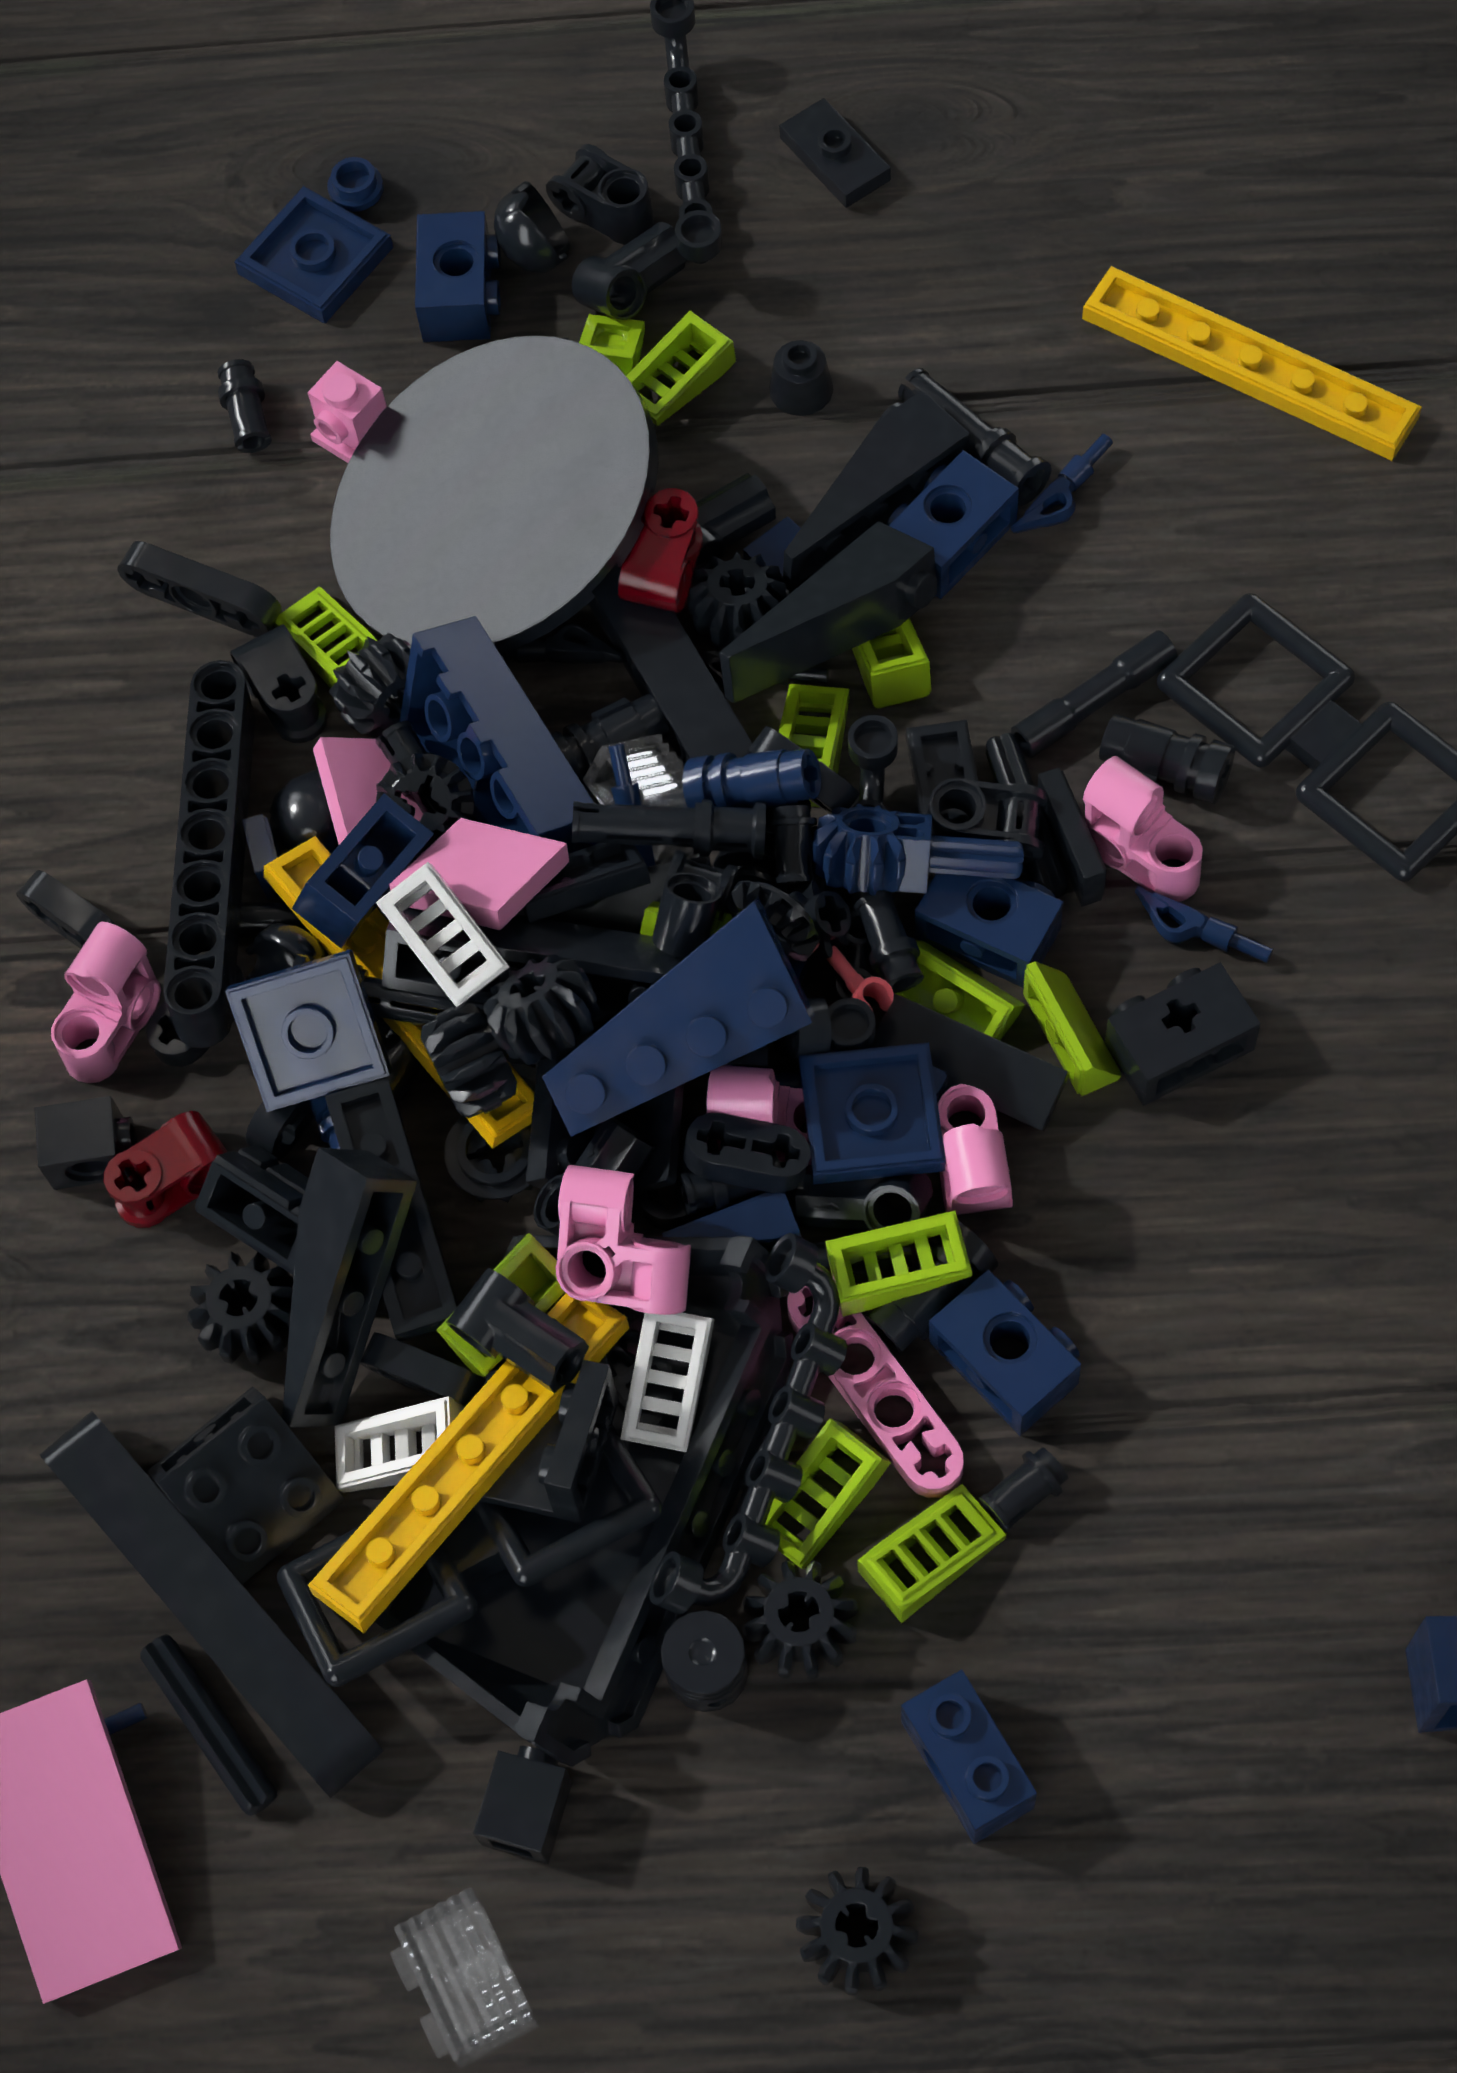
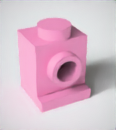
(344, 409)

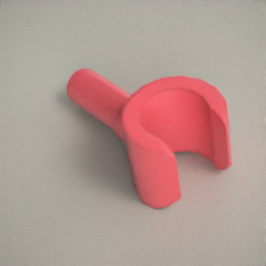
(860, 987)

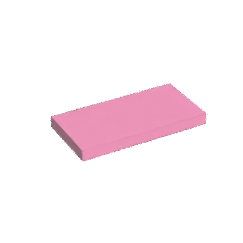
(75, 1847)

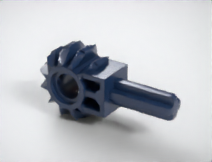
(895, 852)

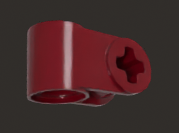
(665, 553)
(167, 1165)

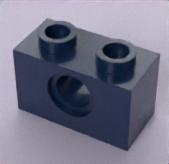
(455, 276)
(974, 498)
(361, 869)
(1003, 946)
(1015, 1388)
(968, 1756)

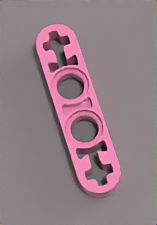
(885, 1379)

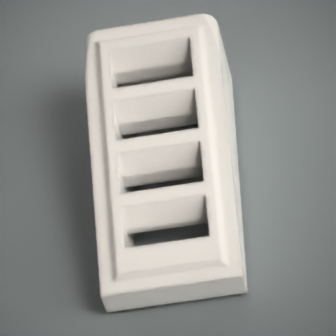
(409, 892)
(427, 1417)
(655, 1435)

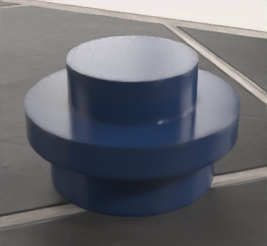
(355, 184)

